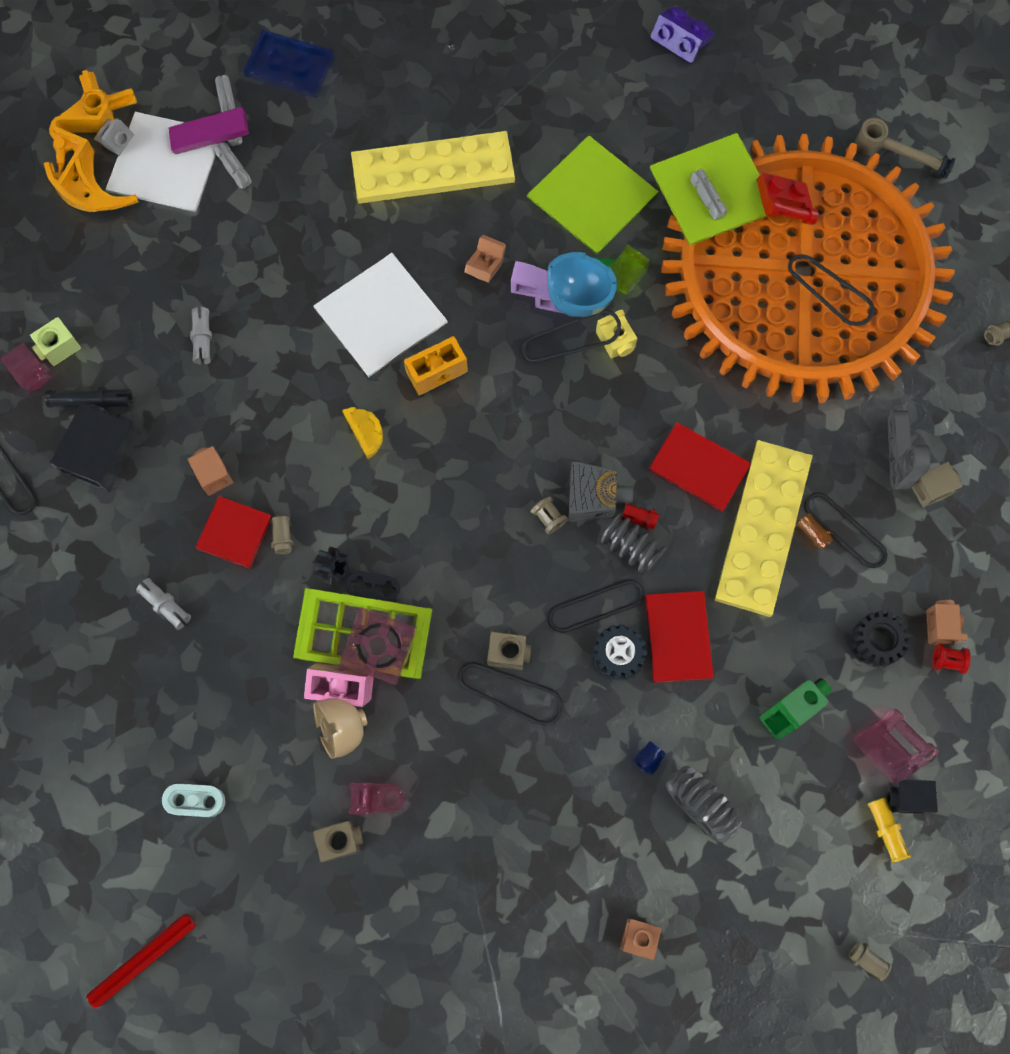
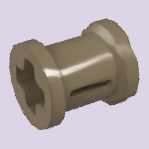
(540, 510)

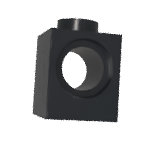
(913, 797)

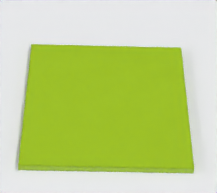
(730, 173)
(592, 194)

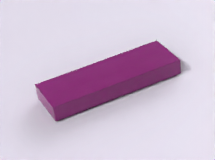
(208, 130)

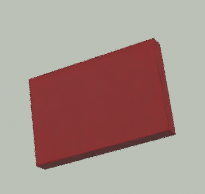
(699, 467)
(679, 637)

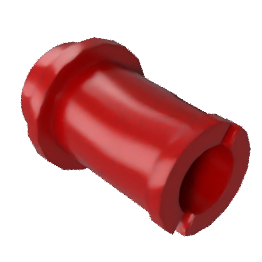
(641, 516)

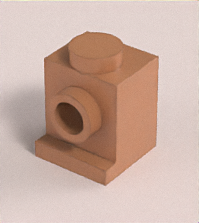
(945, 624)

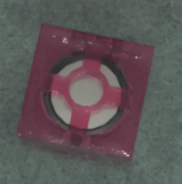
(378, 645)

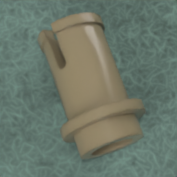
(997, 334)
(281, 535)
(869, 961)

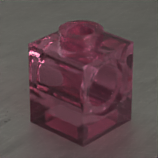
(25, 368)

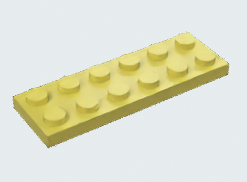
(432, 167)
(763, 528)

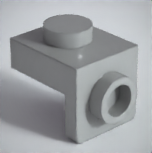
(114, 136)

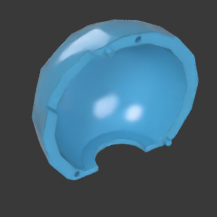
(580, 284)

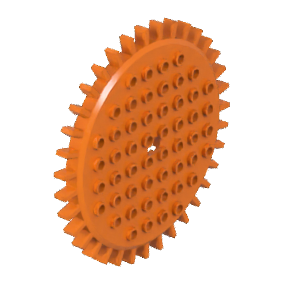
(894, 220)

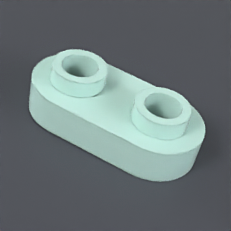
(194, 801)

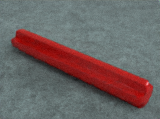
(140, 961)

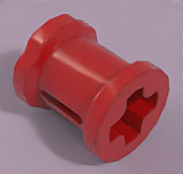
(961, 662)

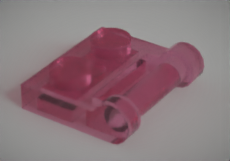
(888, 753)

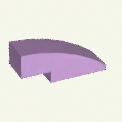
(532, 282)

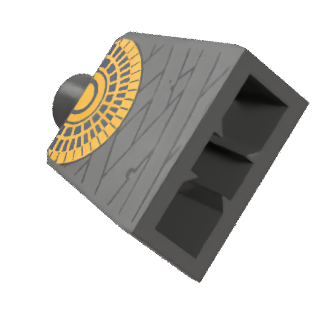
(594, 492)

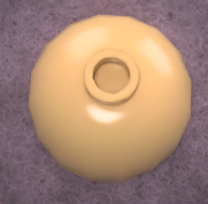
(340, 725)

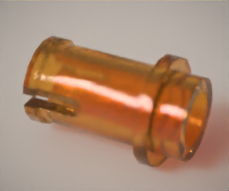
(815, 532)

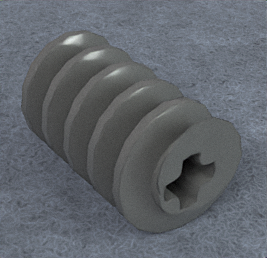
(632, 544)

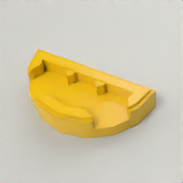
(365, 428)

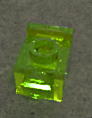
(635, 265)

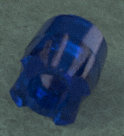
(649, 758)

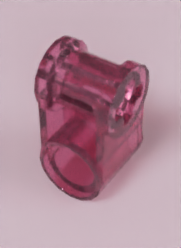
(370, 799)

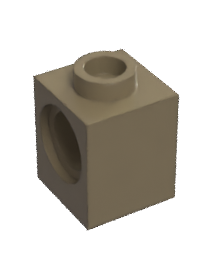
(937, 484)
(498, 642)
(324, 838)

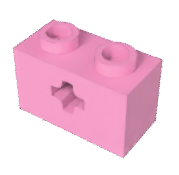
(340, 682)

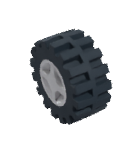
(627, 645)

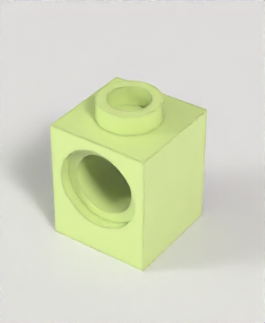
(51, 332)

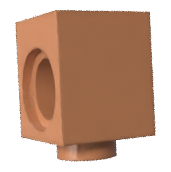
(210, 470)
(640, 939)

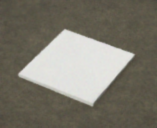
(155, 172)
(380, 314)

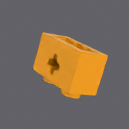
(436, 365)

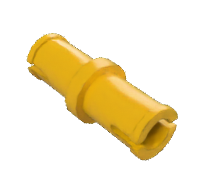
(889, 830)

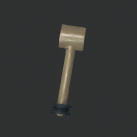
(879, 130)

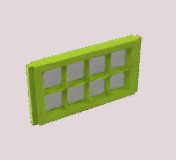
(329, 618)

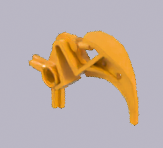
(78, 177)

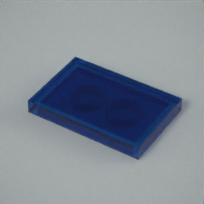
(289, 63)

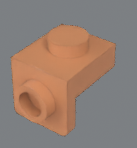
(486, 259)

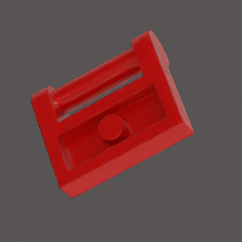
(786, 198)

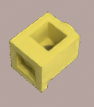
(624, 343)

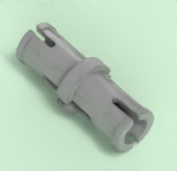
(201, 336)
(163, 603)

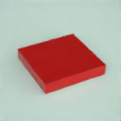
(234, 532)

